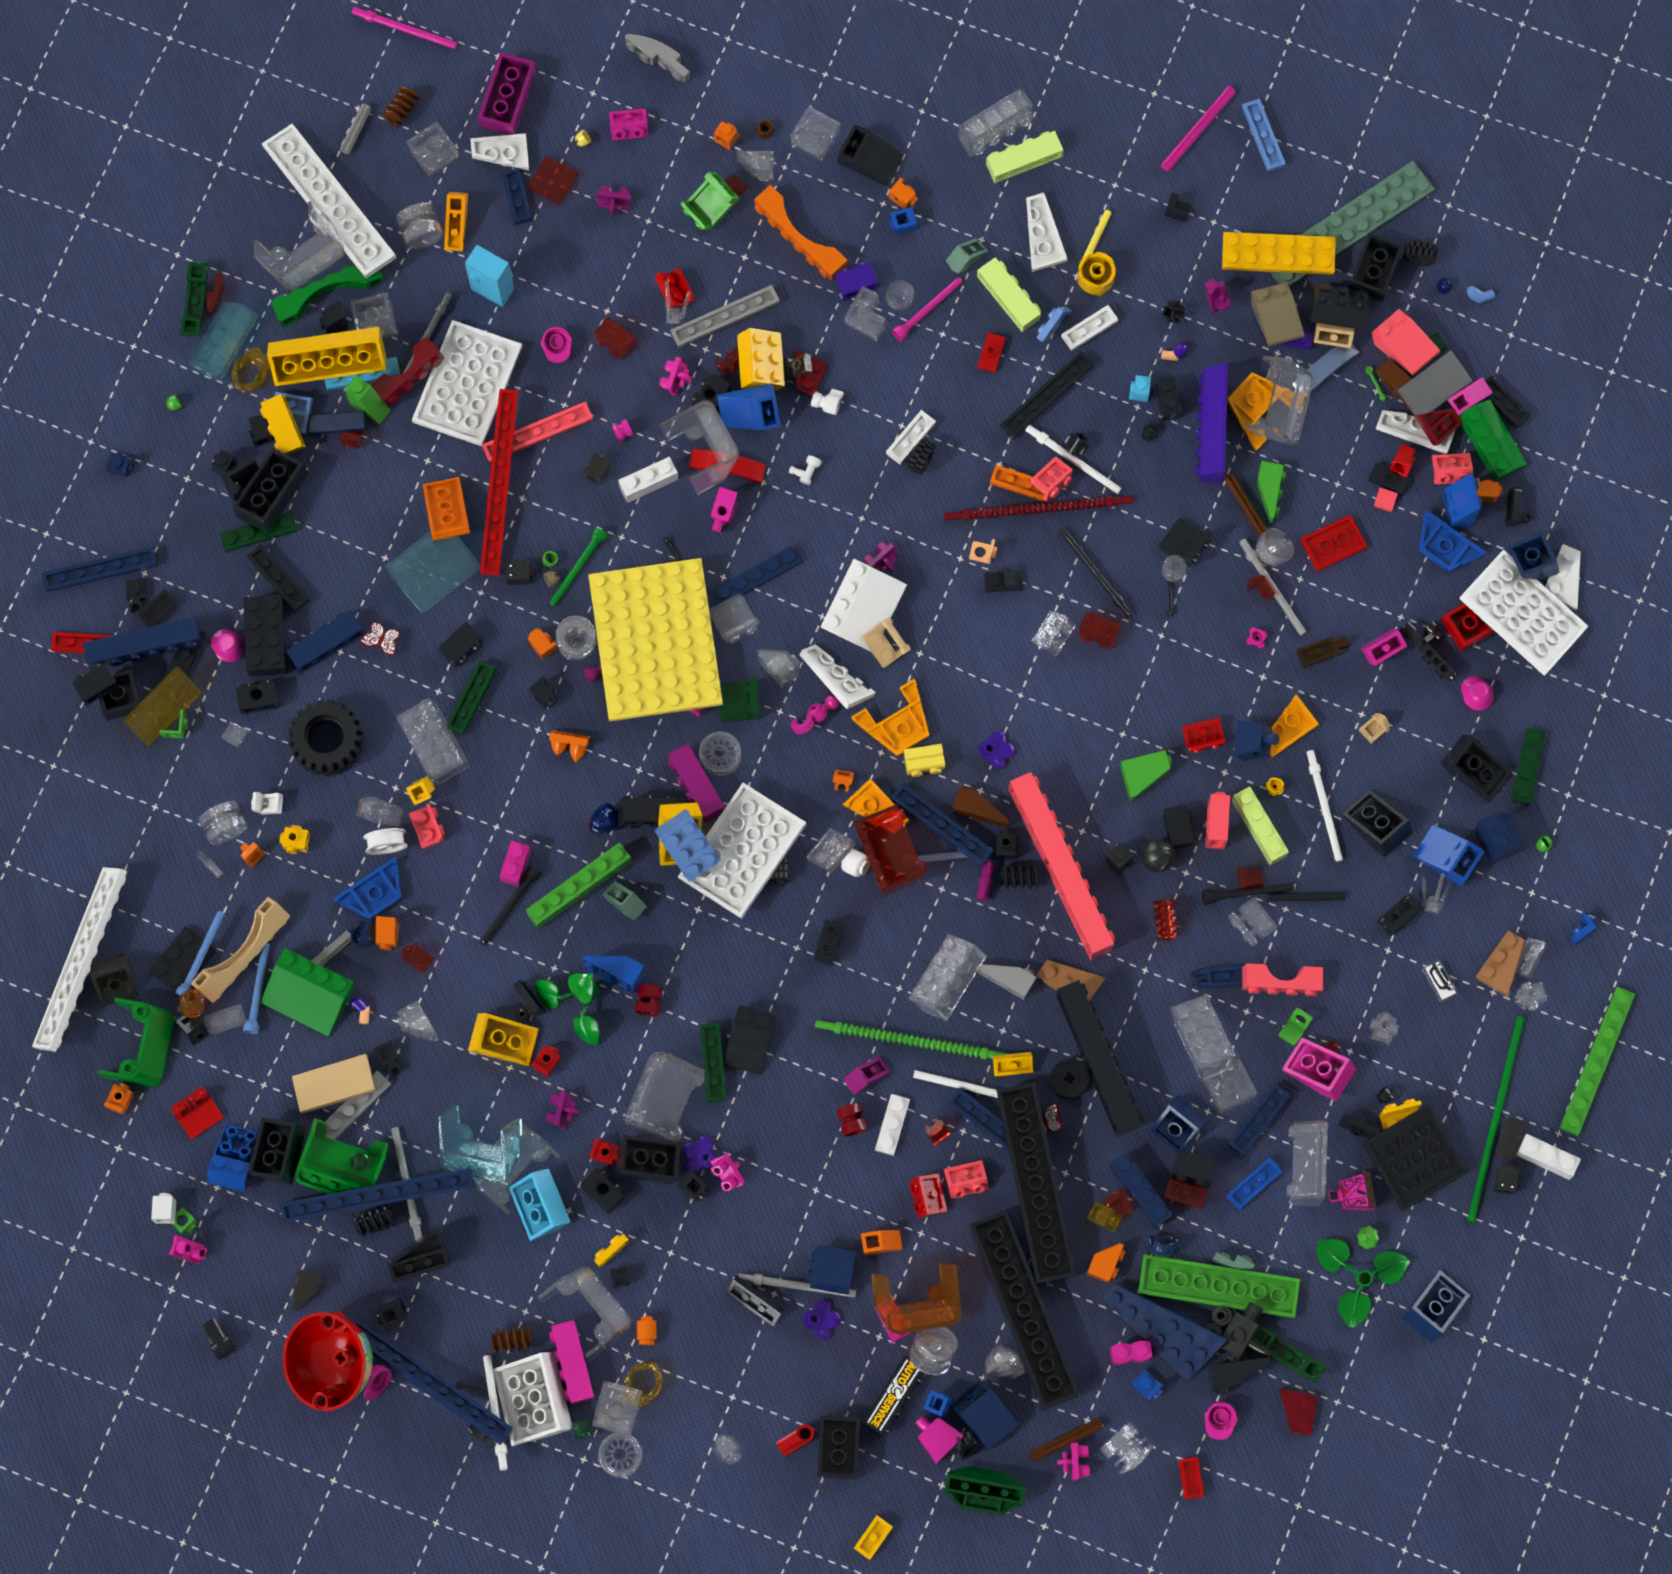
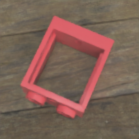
(1217, 820)

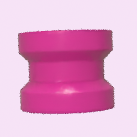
(622, 430)

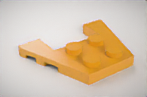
(1250, 403)
(902, 728)

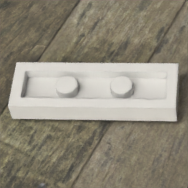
(1089, 328)
(910, 437)
(892, 1124)

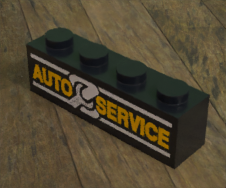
(892, 1397)

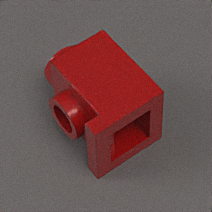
(1403, 460)
(546, 1068)
(596, 1153)

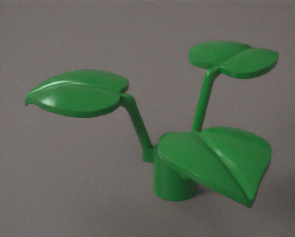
(585, 990)
(1389, 1269)

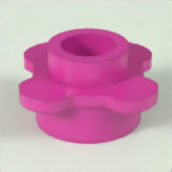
(1259, 633)

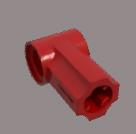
(794, 1441)

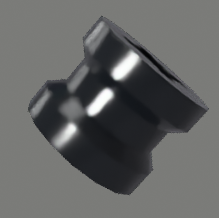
(619, 1277)

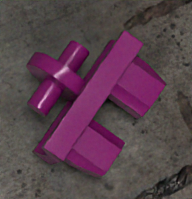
(613, 200)
(1217, 295)
(885, 558)
(564, 1111)

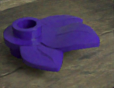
(999, 749)
(696, 1154)
(824, 1319)

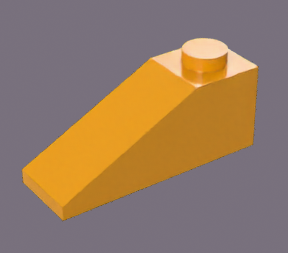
(455, 221)

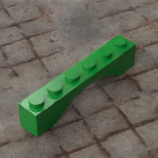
(291, 307)

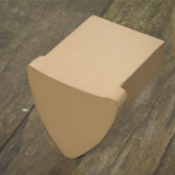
(1375, 727)

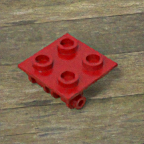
(197, 1112)

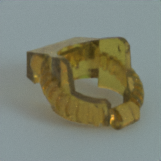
(255, 357)
(658, 1376)

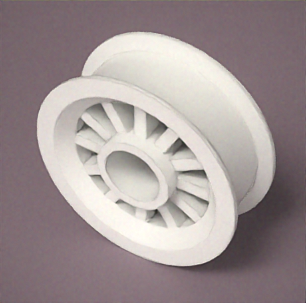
(385, 841)

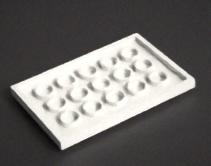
(466, 385)
(1523, 613)
(751, 843)

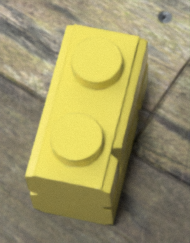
(924, 760)

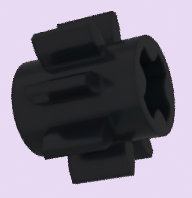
(1173, 311)
(1076, 444)

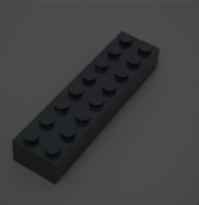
(1097, 1058)

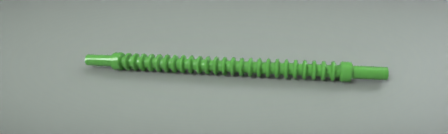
(837, 1027)

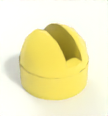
(583, 138)

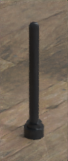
(530, 876)
(1211, 896)

